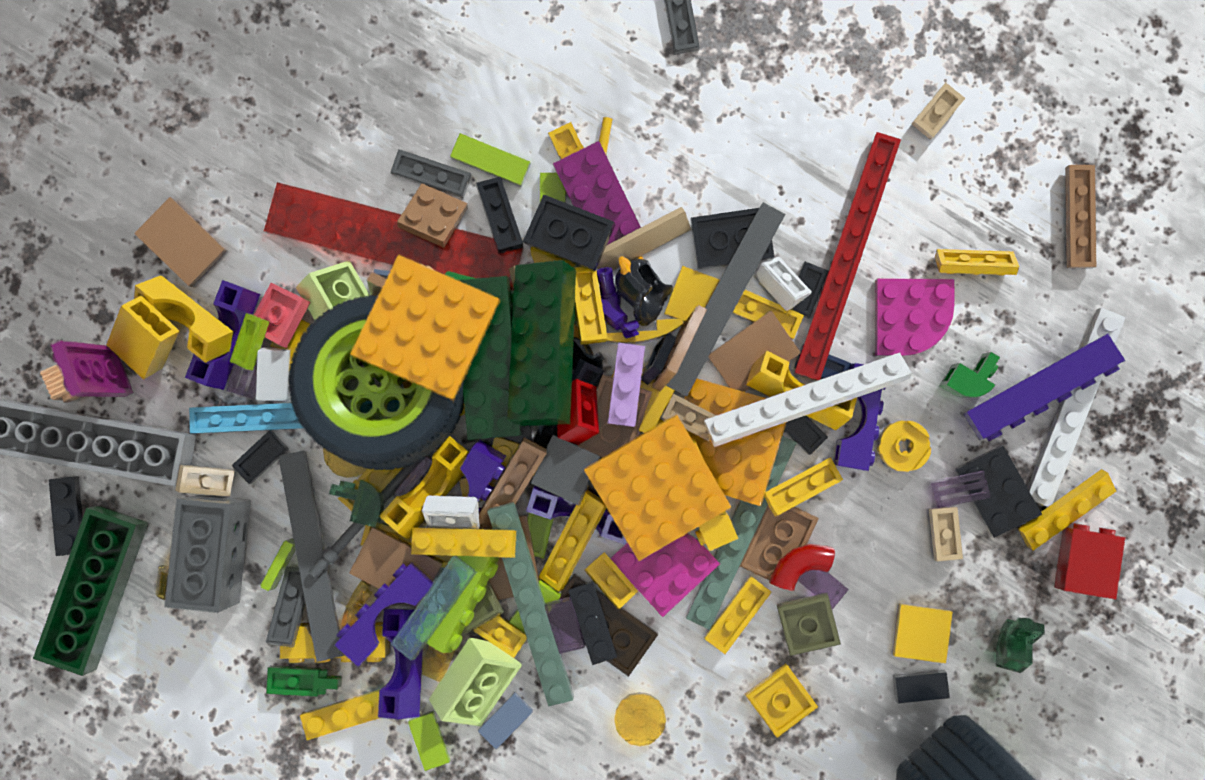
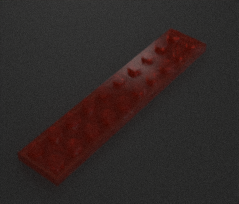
(376, 236)

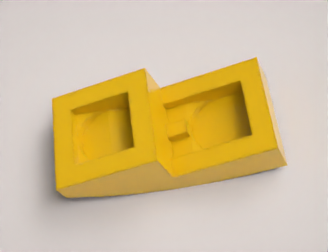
(565, 140)

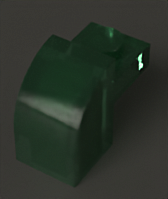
(367, 503)
(1016, 643)

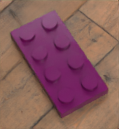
(595, 188)
(91, 370)

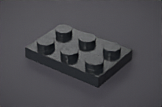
(569, 232)
(719, 236)
(1010, 498)

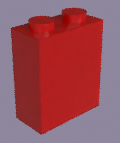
(1089, 561)

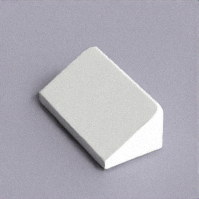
(782, 283)
(272, 374)
(451, 512)

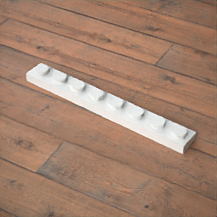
(807, 399)
(1069, 420)

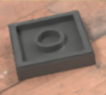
(563, 470)

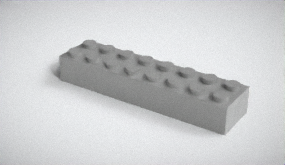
(93, 442)

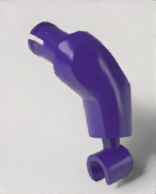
(611, 304)

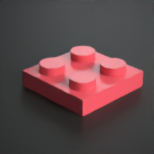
(283, 311)

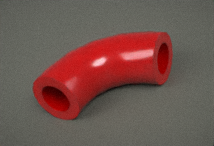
(799, 561)

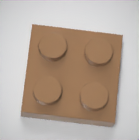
(432, 215)

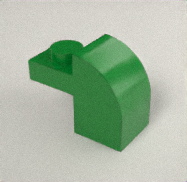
(971, 383)

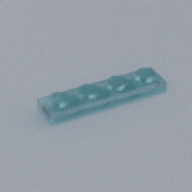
(433, 608)

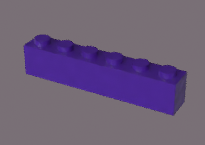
(1043, 387)

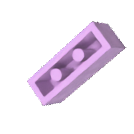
(626, 384)

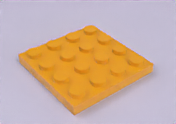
(425, 327)
(743, 464)
(657, 487)

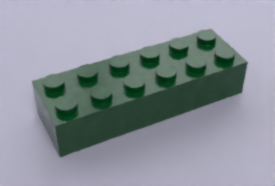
(542, 344)
(488, 375)
(90, 590)

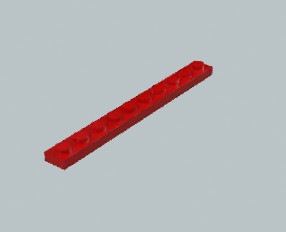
(847, 256)

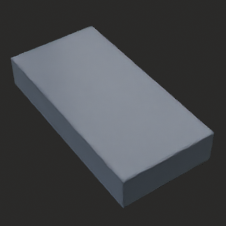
(505, 720)

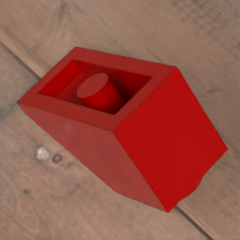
(583, 414)

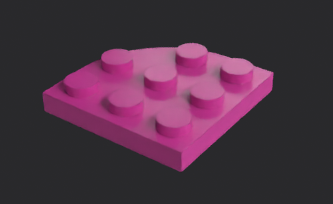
(911, 314)
(667, 573)

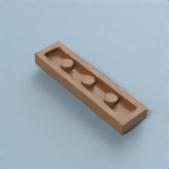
(1080, 216)
(513, 479)

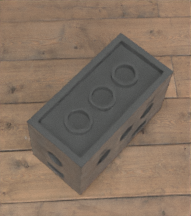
(207, 553)

